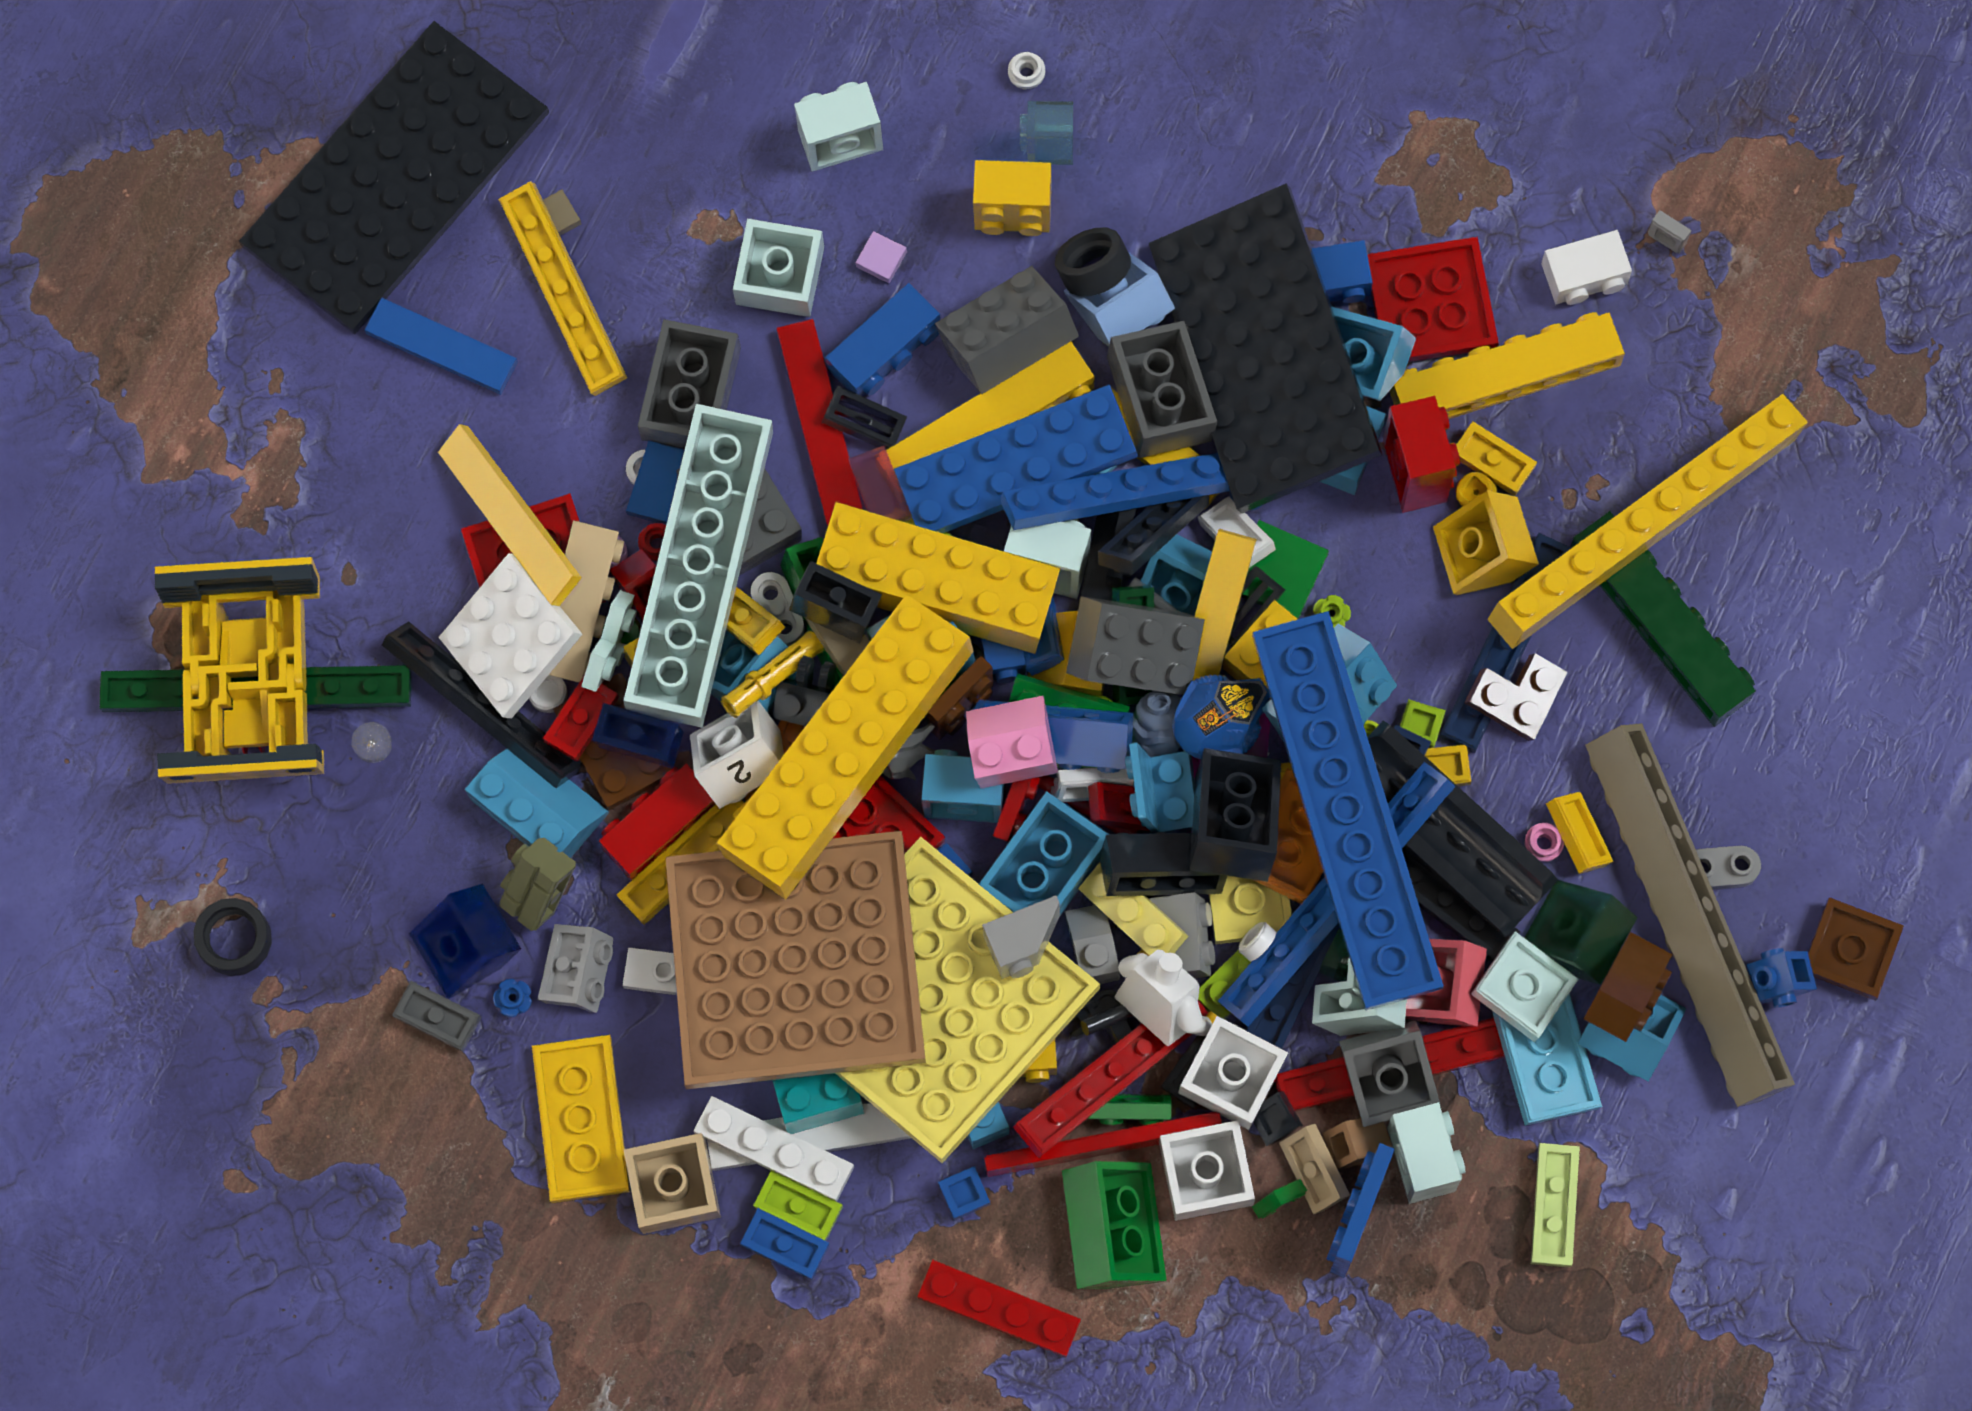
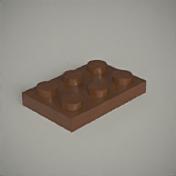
(615, 774)

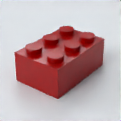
(1420, 453)

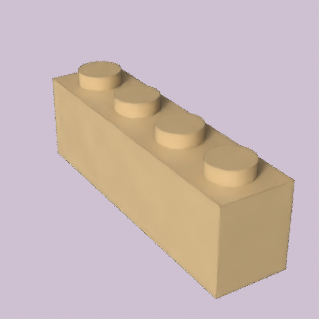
(591, 554)

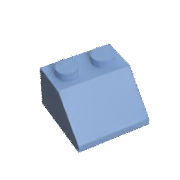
(1127, 307)

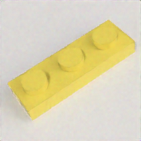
(1135, 916)

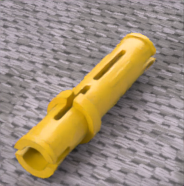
(761, 682)

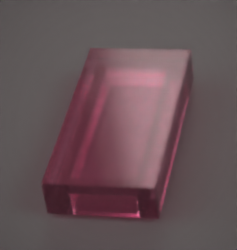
(879, 484)

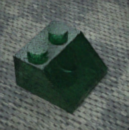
(1581, 929)

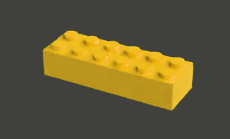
(959, 580)

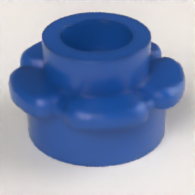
(519, 1005)

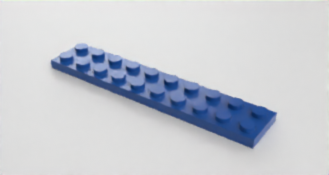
(1347, 811)

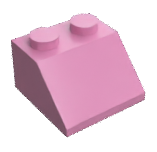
(1010, 742)

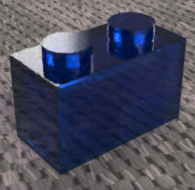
(638, 735)

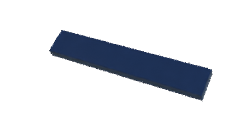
(1464, 723)

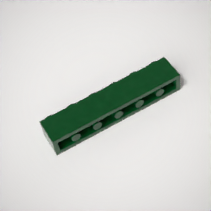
(1676, 634)

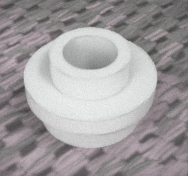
(1026, 60)

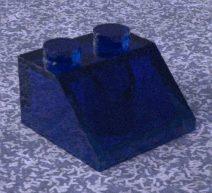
(464, 940)

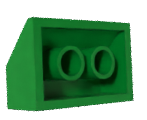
(1113, 1225)

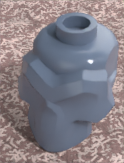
(1154, 723)

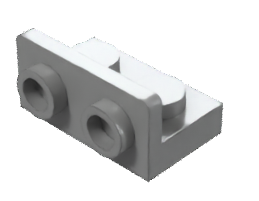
(576, 967)

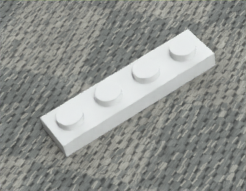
(774, 1148)

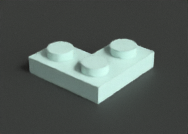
(609, 649)

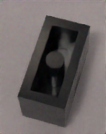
(835, 602)

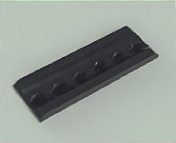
(1465, 842)

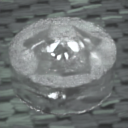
(372, 742)

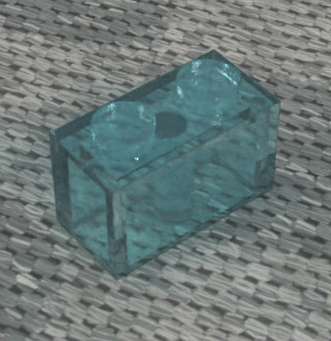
(1048, 132)

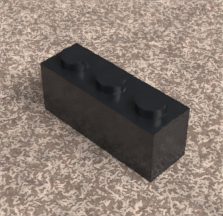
(1153, 866)

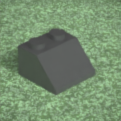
(1389, 1072)

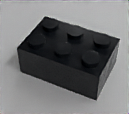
(1235, 815)

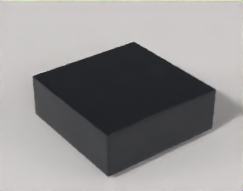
(1276, 1119)

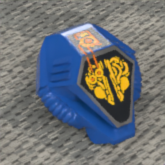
(1219, 714)

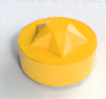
(1472, 486)

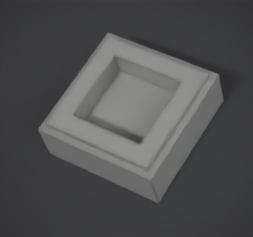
(1669, 232)

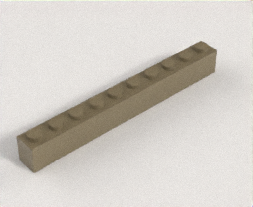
(1689, 915)

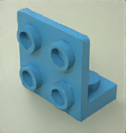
(1162, 790)

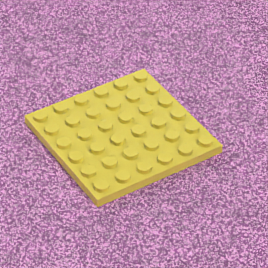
(974, 1024)

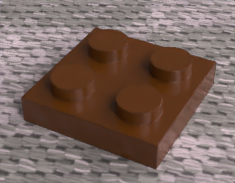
(949, 710)
(1853, 948)

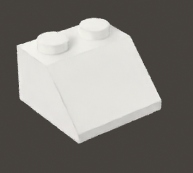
(1232, 1072)

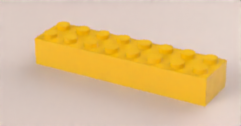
(845, 746)

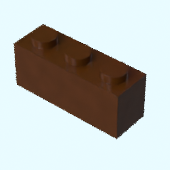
(1630, 988)

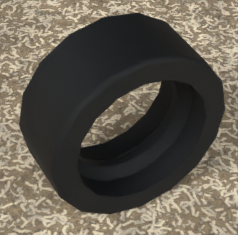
(1084, 248)
(231, 907)

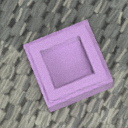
(881, 257)

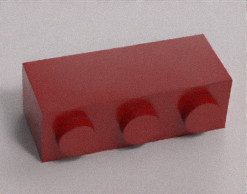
(656, 821)

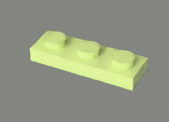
(1555, 1205)

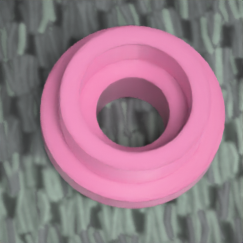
(1548, 831)

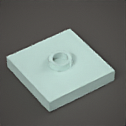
(1524, 986)

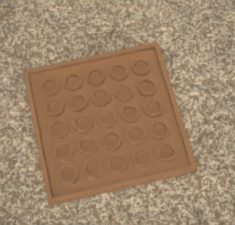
(800, 979)

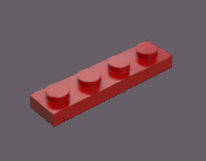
(999, 1308)

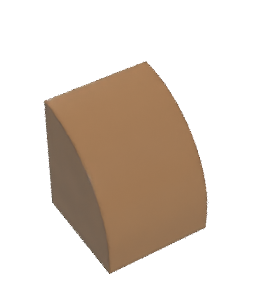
(1351, 1142)

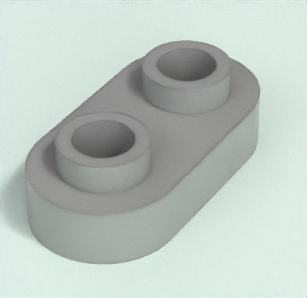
(1722, 866)

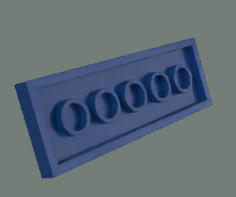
(1039, 449)

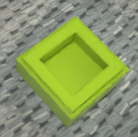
(1423, 720)

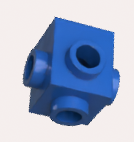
(1782, 976)

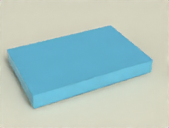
(1553, 1072)

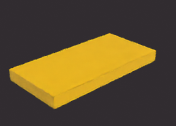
(580, 1119)

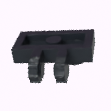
(799, 699)

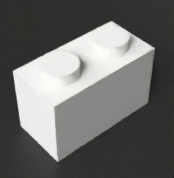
(1587, 268)

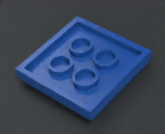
(1359, 1209)

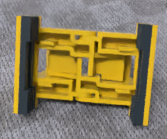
(219, 649)

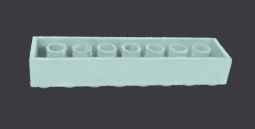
(698, 565)

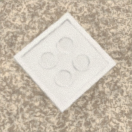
(509, 637)

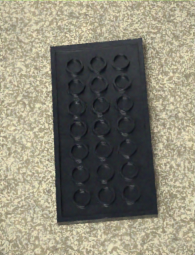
(394, 177)
(1266, 348)

